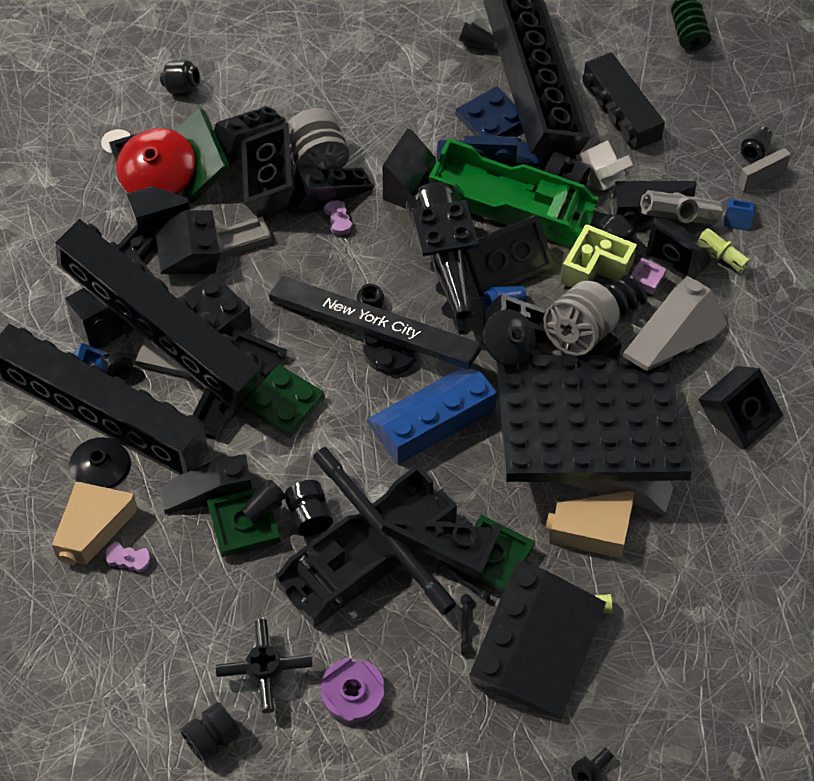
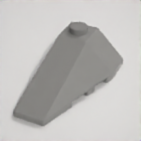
(679, 324)

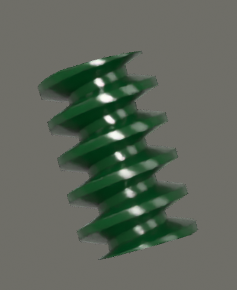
(690, 24)

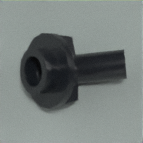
(591, 769)

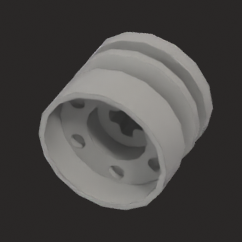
(317, 140)
(581, 317)

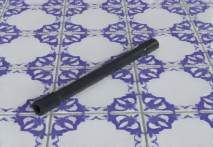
(433, 589)

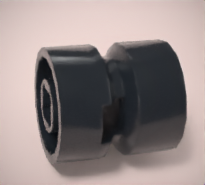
(575, 171)
(308, 508)
(213, 730)

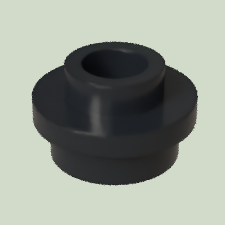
(371, 291)

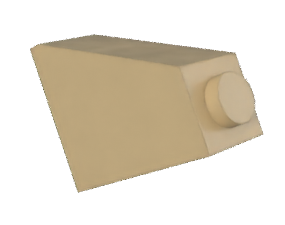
(91, 521)
(592, 523)

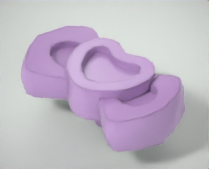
(338, 218)
(127, 558)

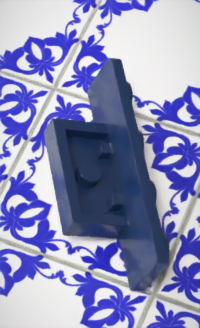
(499, 149)

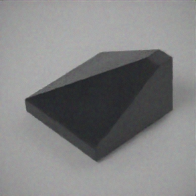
(607, 346)

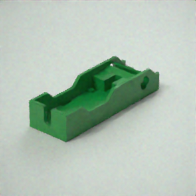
(508, 195)

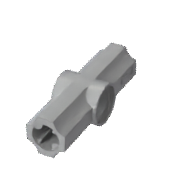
(669, 205)

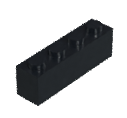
(623, 101)

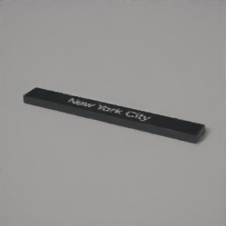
(376, 322)

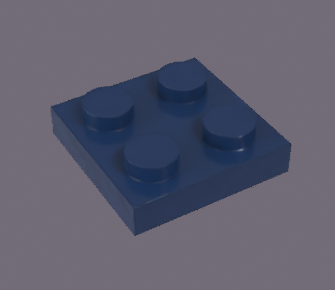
(490, 114)

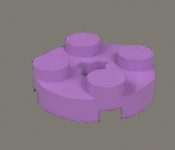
(350, 708)

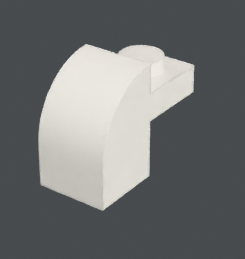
(604, 165)

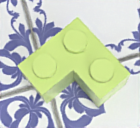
(597, 254)

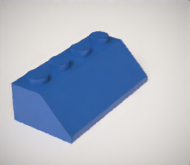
(434, 413)

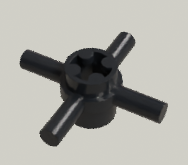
(262, 655)

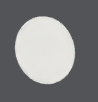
(111, 136)

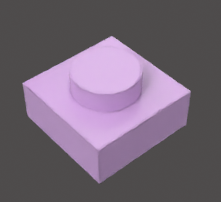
(649, 275)

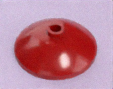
(168, 169)

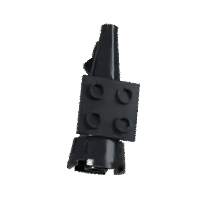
(444, 233)

